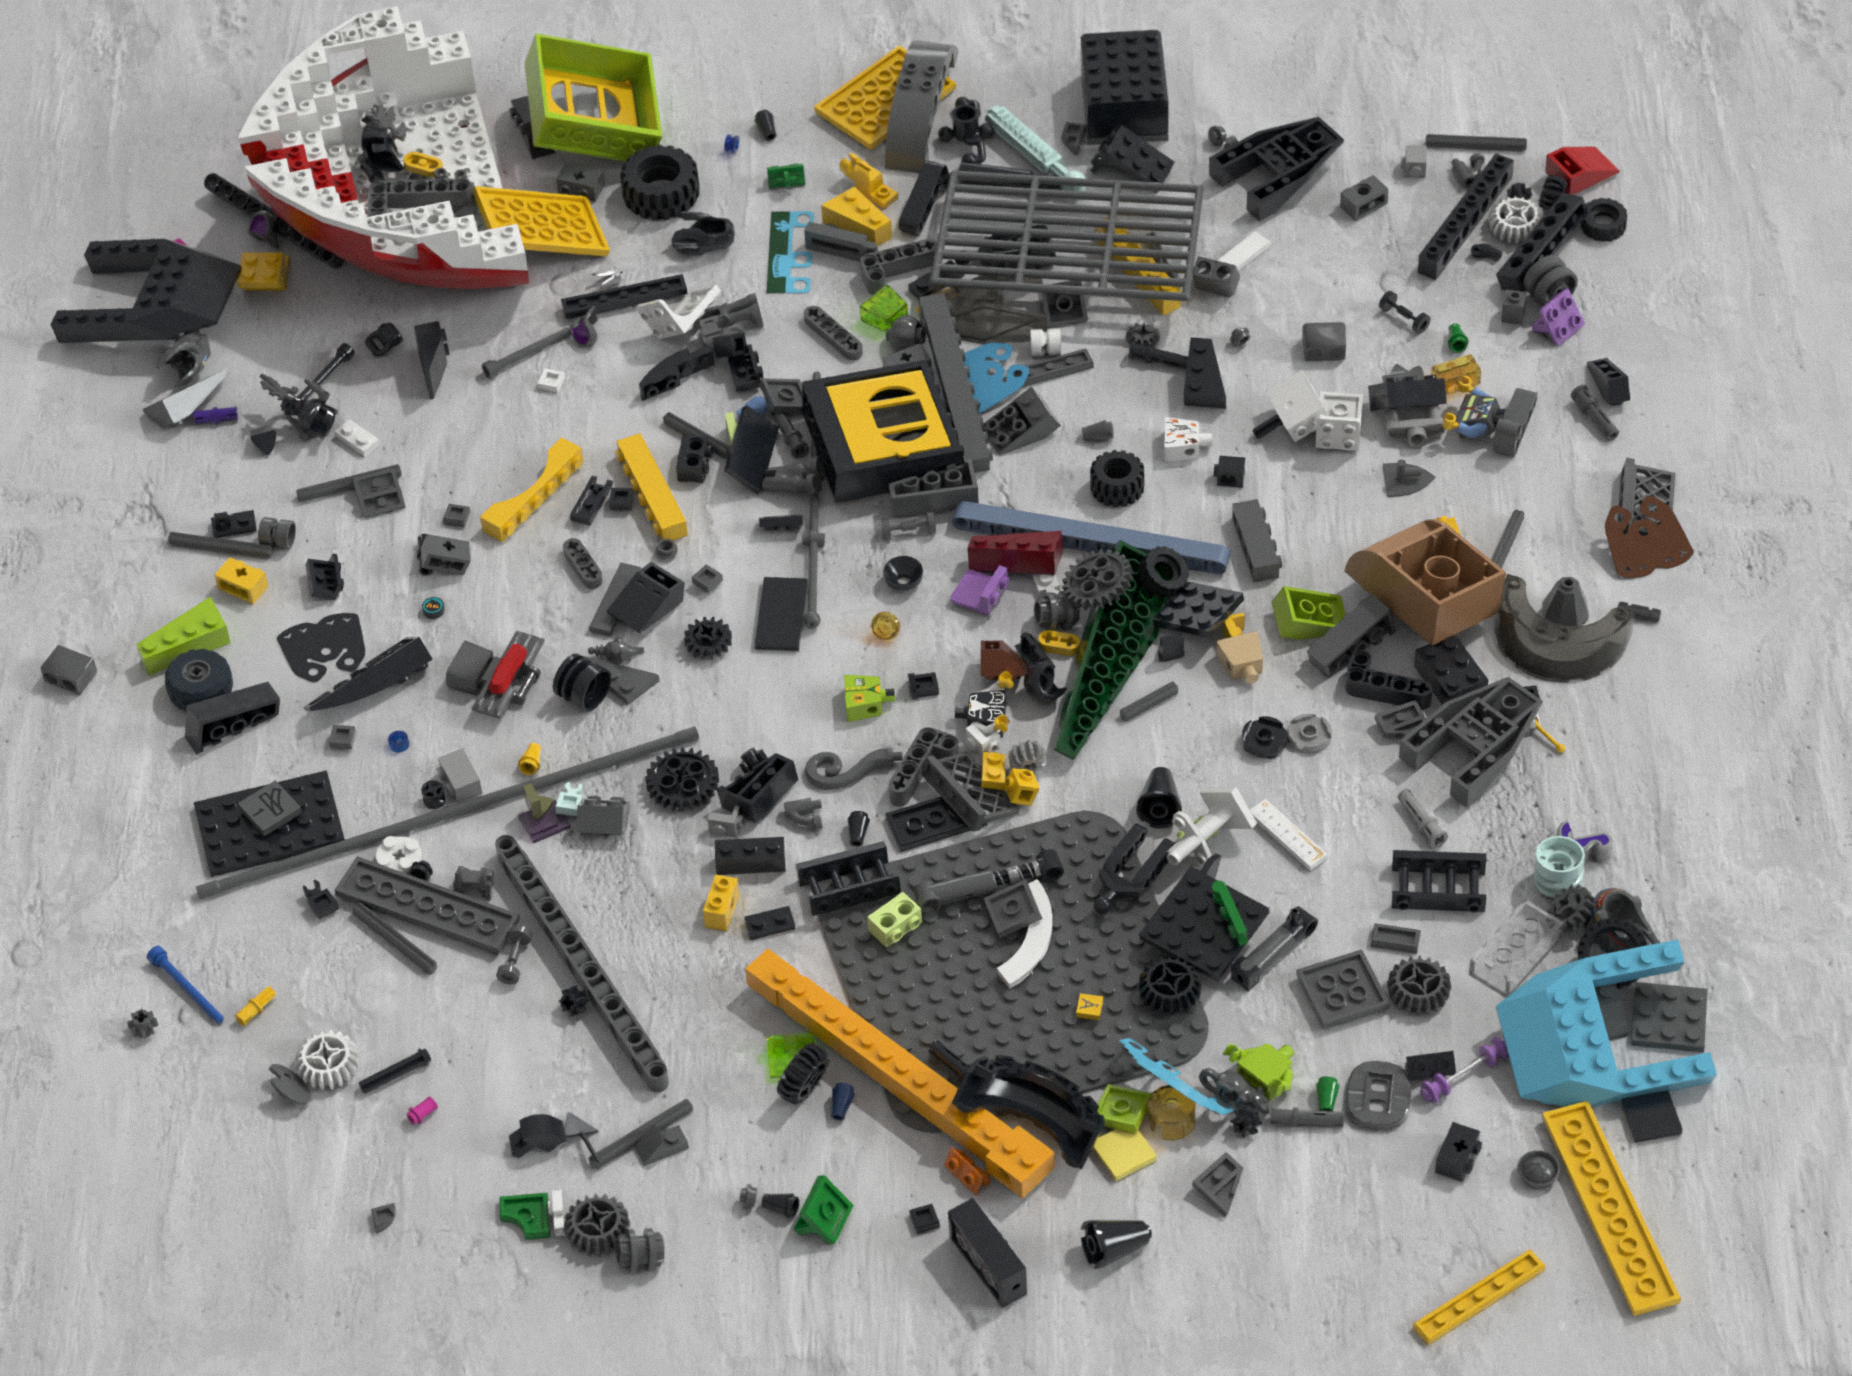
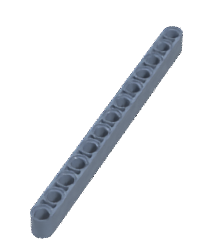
(1086, 535)

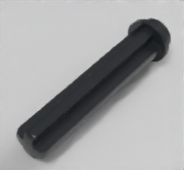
(394, 1071)

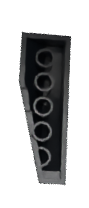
(381, 672)

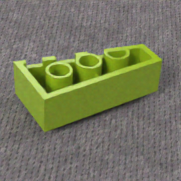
(195, 629)

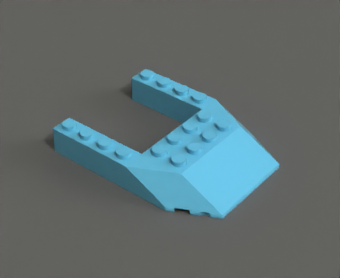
(1561, 1039)

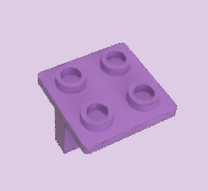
(1559, 318)

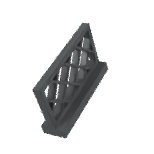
(1630, 498)
(959, 796)

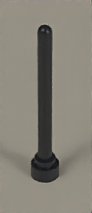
(344, 353)

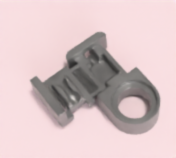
(711, 330)

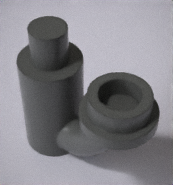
(1463, 173)
(800, 807)

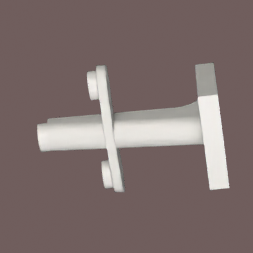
(1226, 811)

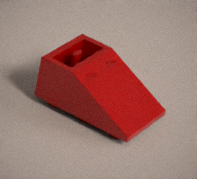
(1579, 167)

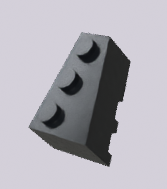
(1203, 378)
(759, 788)

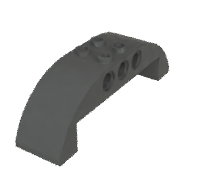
(917, 103)

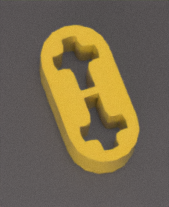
(1059, 642)

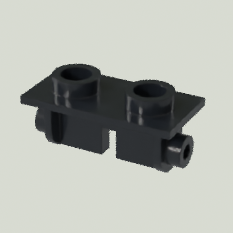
(1031, 650)
(1429, 1064)

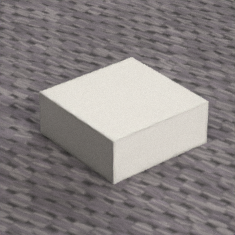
(551, 380)

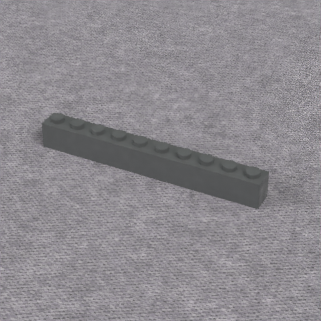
(954, 379)

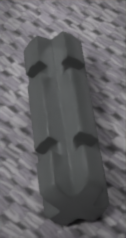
(1642, 612)

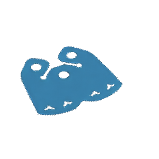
(991, 389)

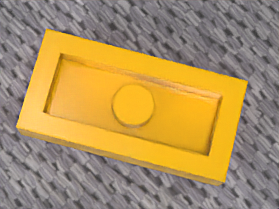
(993, 770)

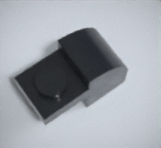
(537, 1131)

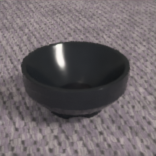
(903, 567)

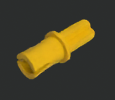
(255, 1006)

